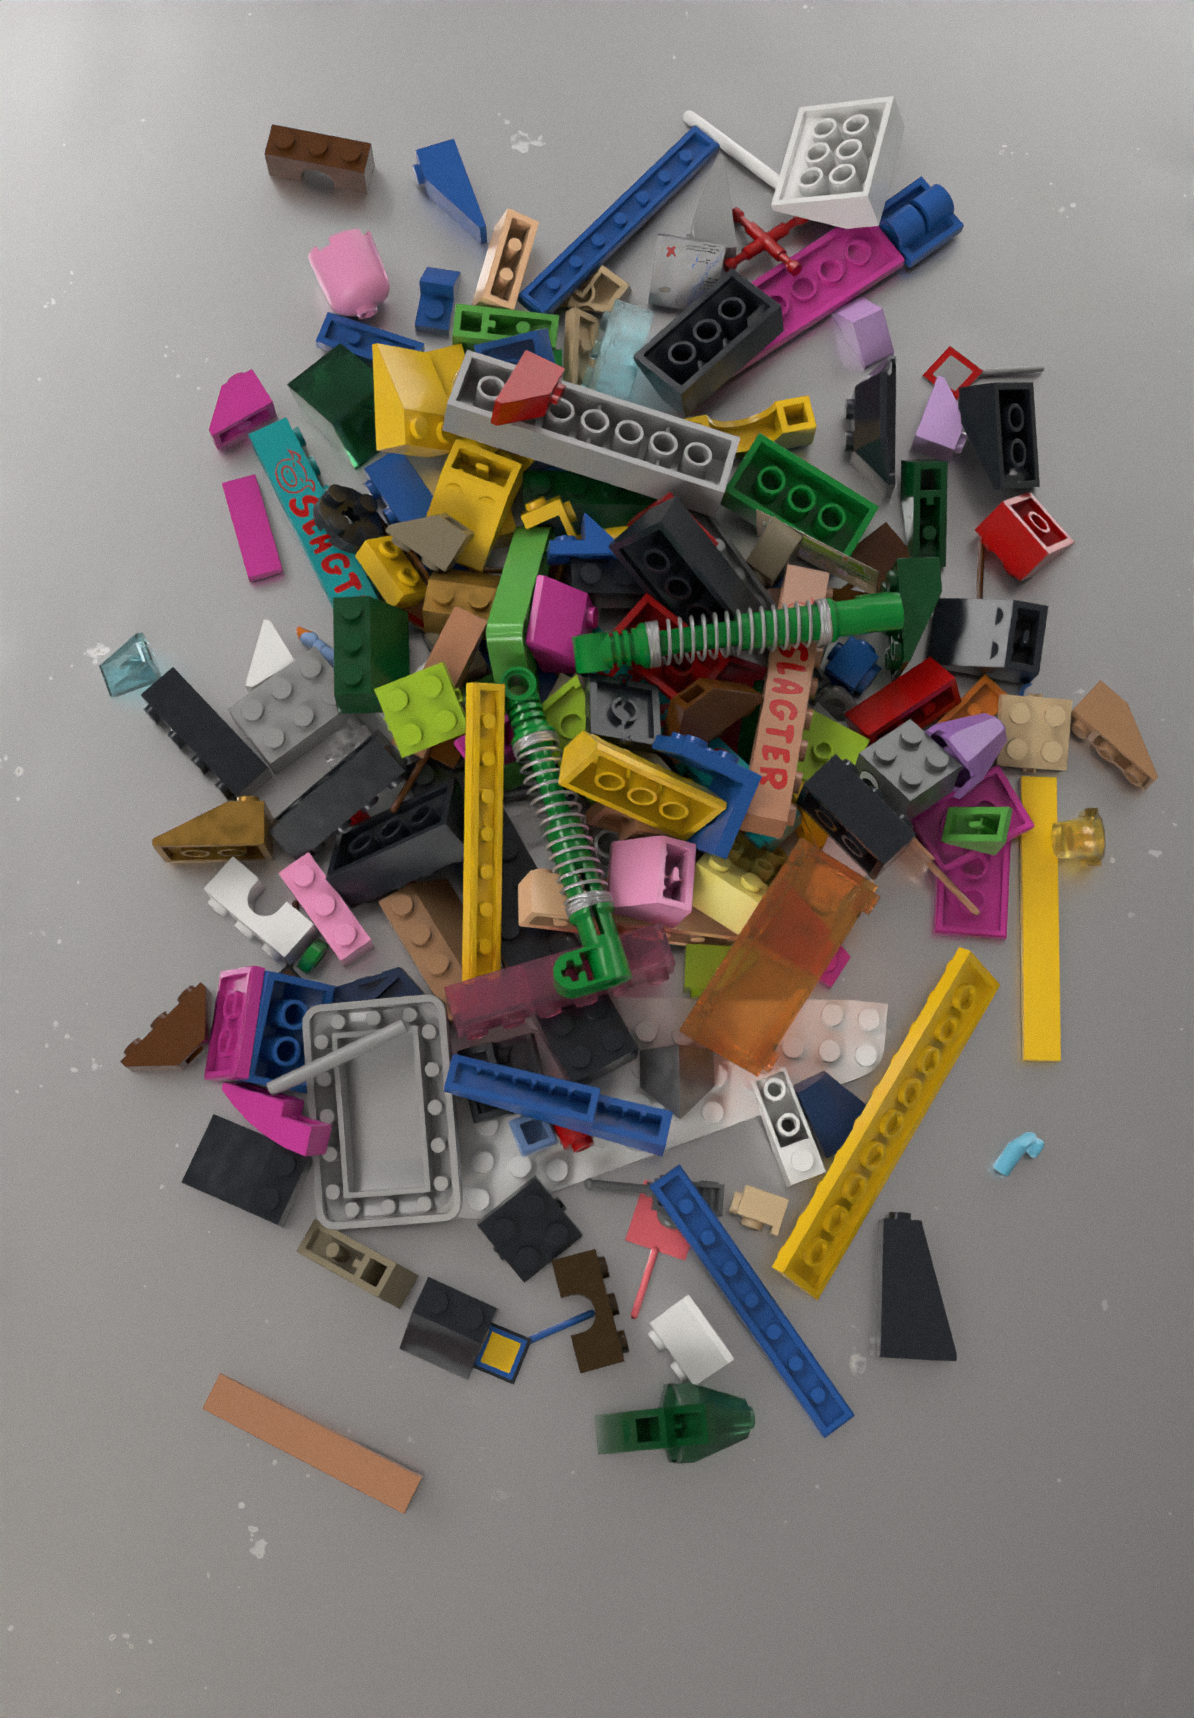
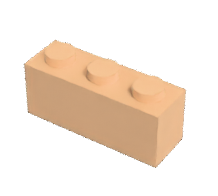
(506, 261)

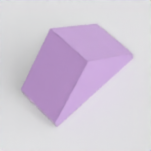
(865, 331)

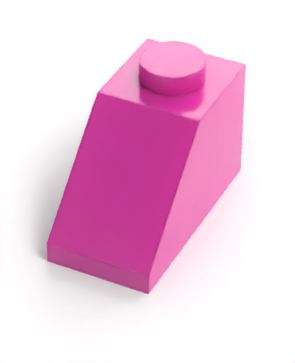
(240, 408)

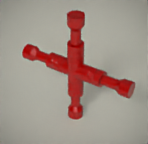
(764, 241)

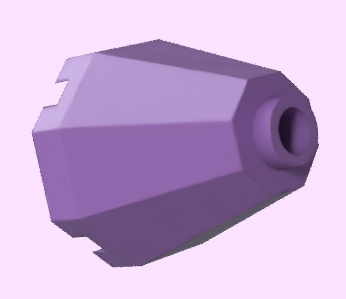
(973, 744)

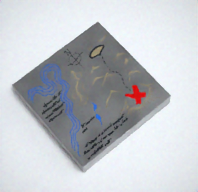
(684, 269)

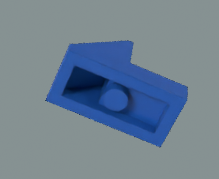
(437, 300)
(592, 545)

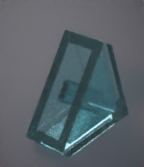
(130, 667)

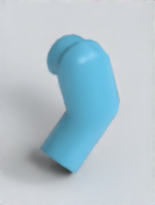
(1015, 1150)

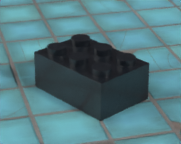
(856, 816)

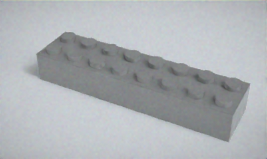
(598, 437)

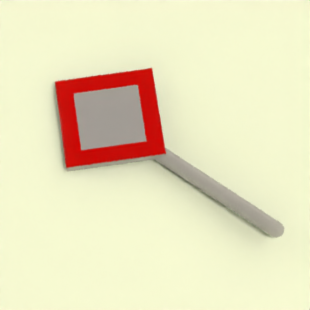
(962, 372)

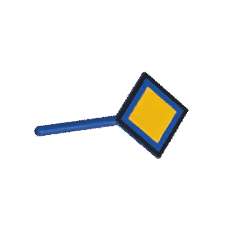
(506, 1349)

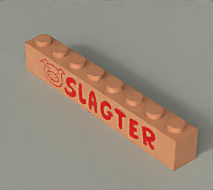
(785, 714)

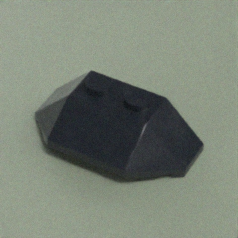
(874, 427)

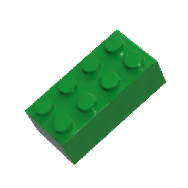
(798, 496)

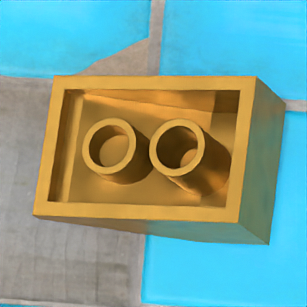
(223, 832)

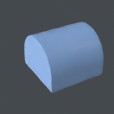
(532, 1135)

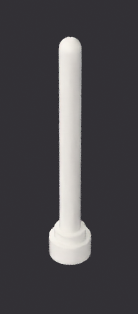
(733, 149)

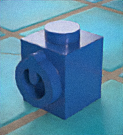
(852, 665)

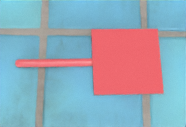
(650, 1233)

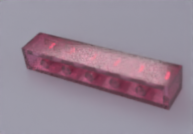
(528, 988)

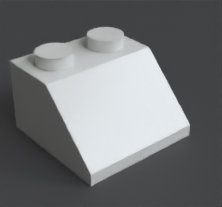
(689, 1341)

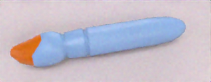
(311, 639)

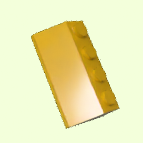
(637, 787)

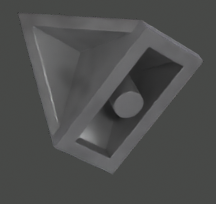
(677, 1076)

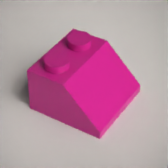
(555, 617)

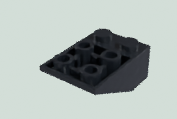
(989, 637)

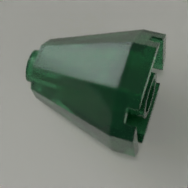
(732, 1415)

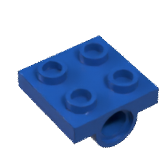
(919, 220)

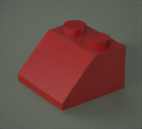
(1023, 536)

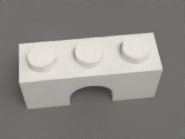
(283, 933)

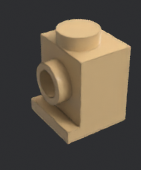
(759, 1209)

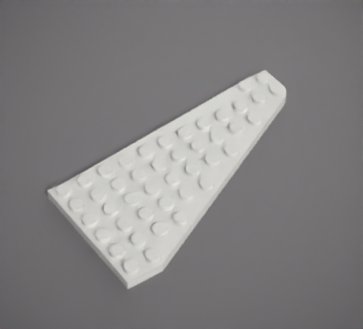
(826, 1036)

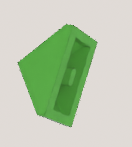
(977, 828)

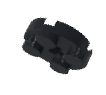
(358, 507)

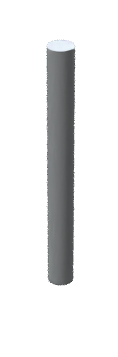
(337, 1057)

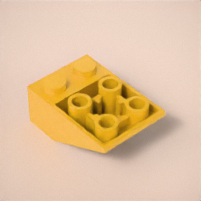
(478, 493)

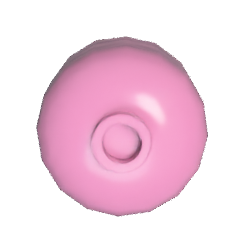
(351, 274)

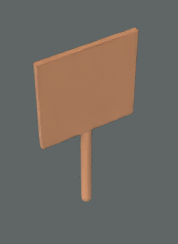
(928, 860)

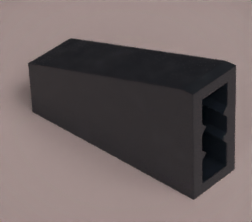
(909, 1301)

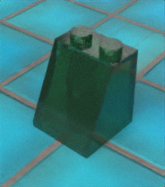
(340, 402)

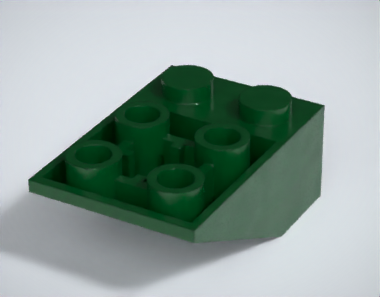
(919, 588)

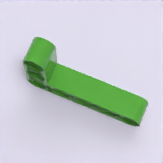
(513, 603)

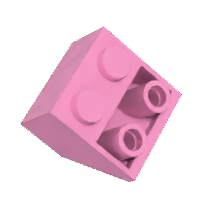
(652, 879)

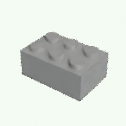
(290, 711)

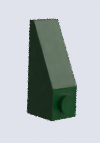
(925, 507)

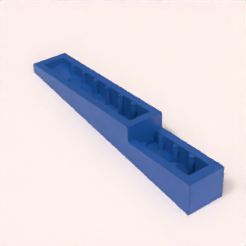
(560, 1103)

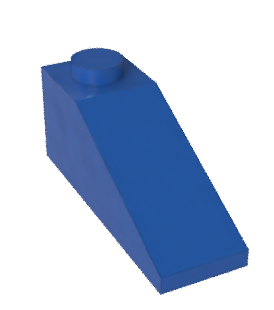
(449, 187)

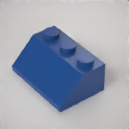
(279, 1030)

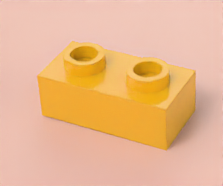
(391, 572)

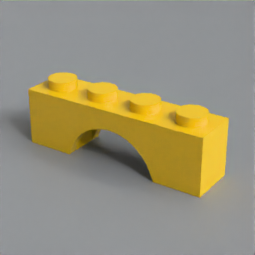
(784, 422)

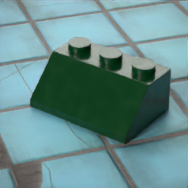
(368, 651)

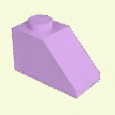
(940, 426)

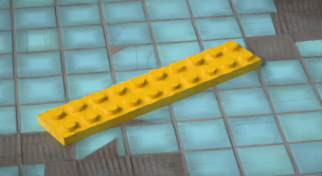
(886, 1124)

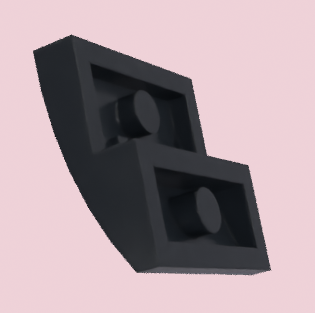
(516, 1052)

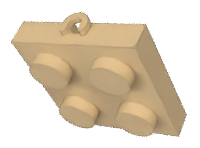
(1034, 732)

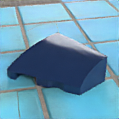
(828, 1110)

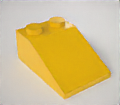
(409, 403)

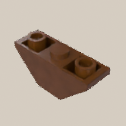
(709, 708)
(175, 1036)

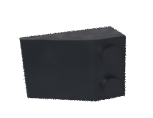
(1003, 431)
(247, 1170)

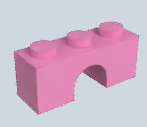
(326, 910)

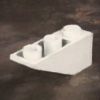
(787, 1128)

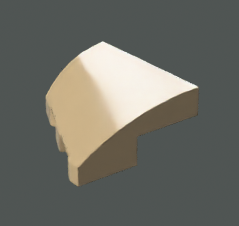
(599, 292)

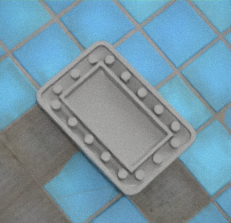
(392, 1124)

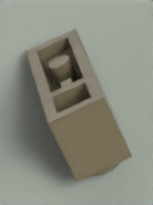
(357, 1264)

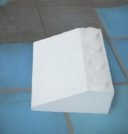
(840, 162)

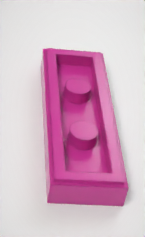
(252, 528)

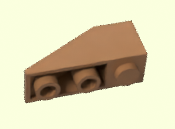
(1111, 728)

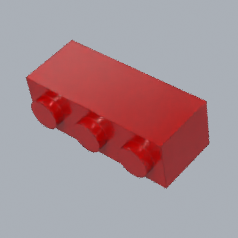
(917, 695)

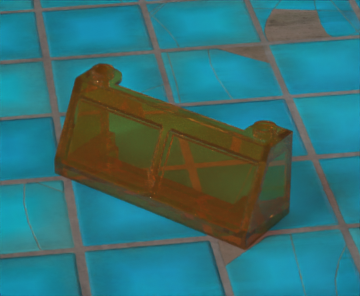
(779, 958)

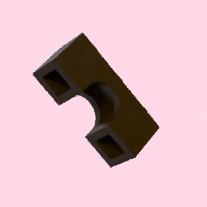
(583, 1276)

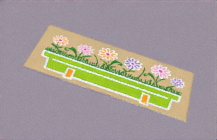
(829, 558)

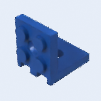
(729, 782)

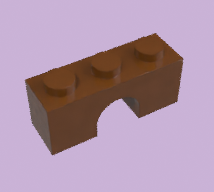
(342, 159)

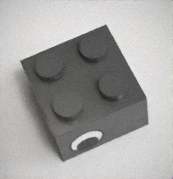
(908, 769)

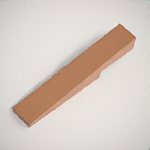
(313, 1443)

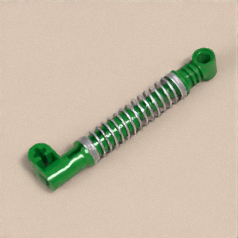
(818, 622)
(534, 743)

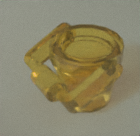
(1081, 838)

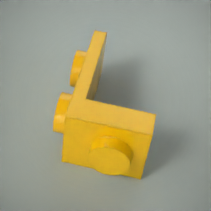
(540, 510)

